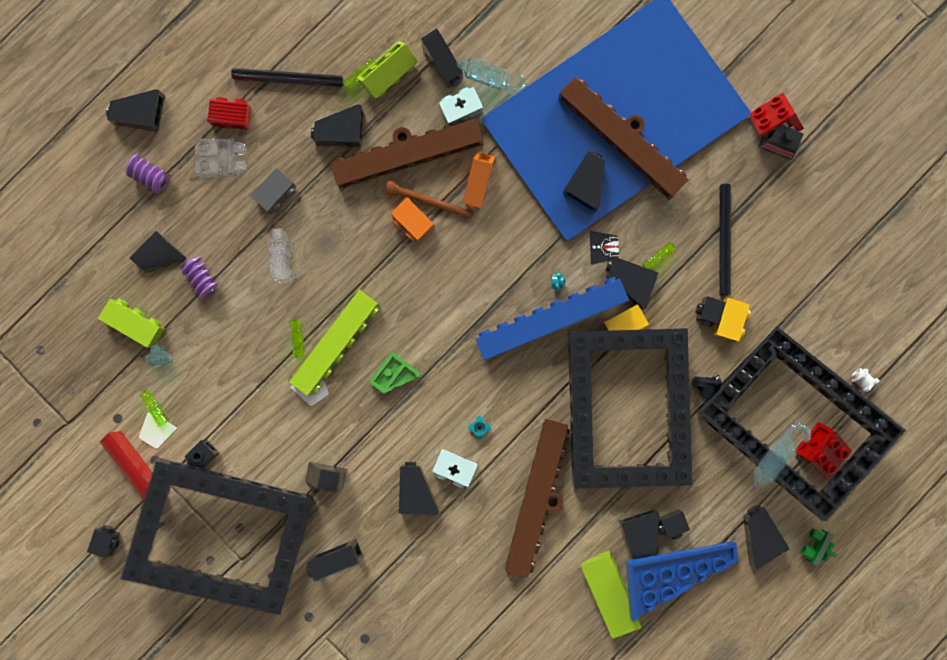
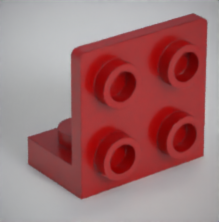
(774, 114)
(824, 450)

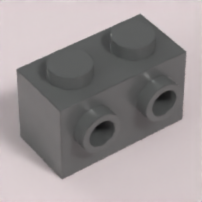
(274, 191)

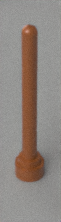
(394, 189)

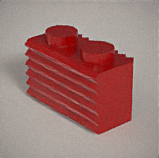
(229, 114)

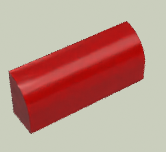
(127, 461)

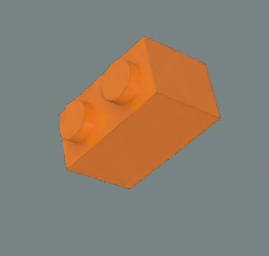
(412, 220)

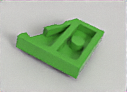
(393, 374)

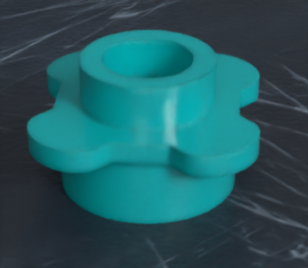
(558, 281)
(484, 427)

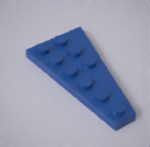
(671, 574)

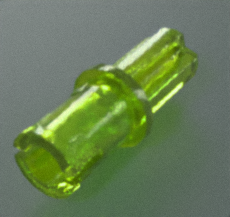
(352, 80)
(154, 408)

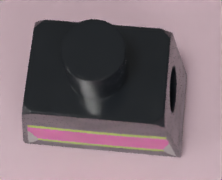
(783, 141)

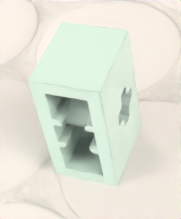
(454, 114)
(465, 467)

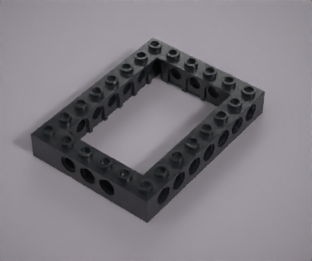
(678, 403)
(882, 428)
(209, 586)

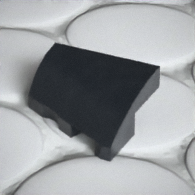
(156, 253)

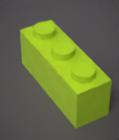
(387, 70)
(131, 322)

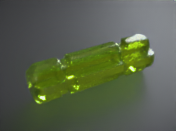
(659, 256)
(297, 338)

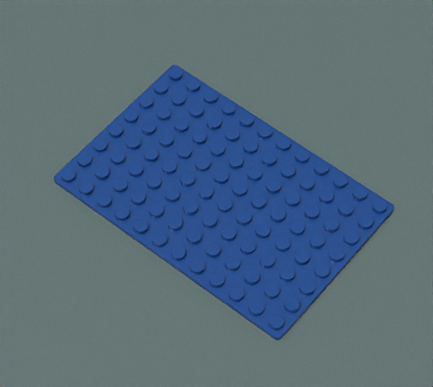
(640, 68)

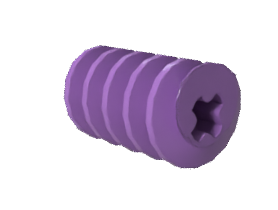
(146, 175)
(199, 278)

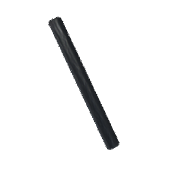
(287, 77)
(725, 240)

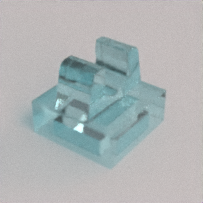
(158, 356)

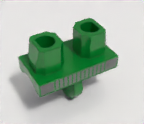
(822, 548)

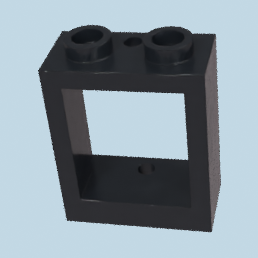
(334, 560)

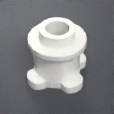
(864, 380)

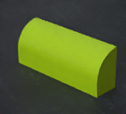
(610, 593)

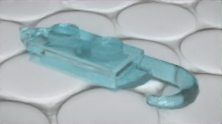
(489, 75)
(778, 455)

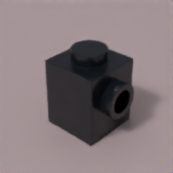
(710, 311)
(201, 454)
(673, 524)
(104, 541)

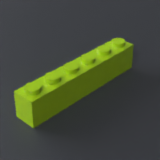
(334, 343)

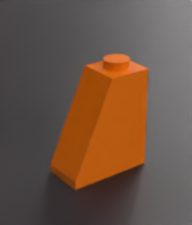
(478, 180)

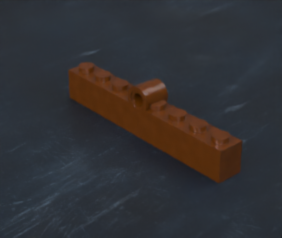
(622, 138)
(407, 154)
(536, 497)

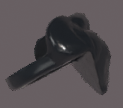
(707, 386)

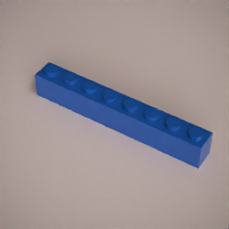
(551, 319)

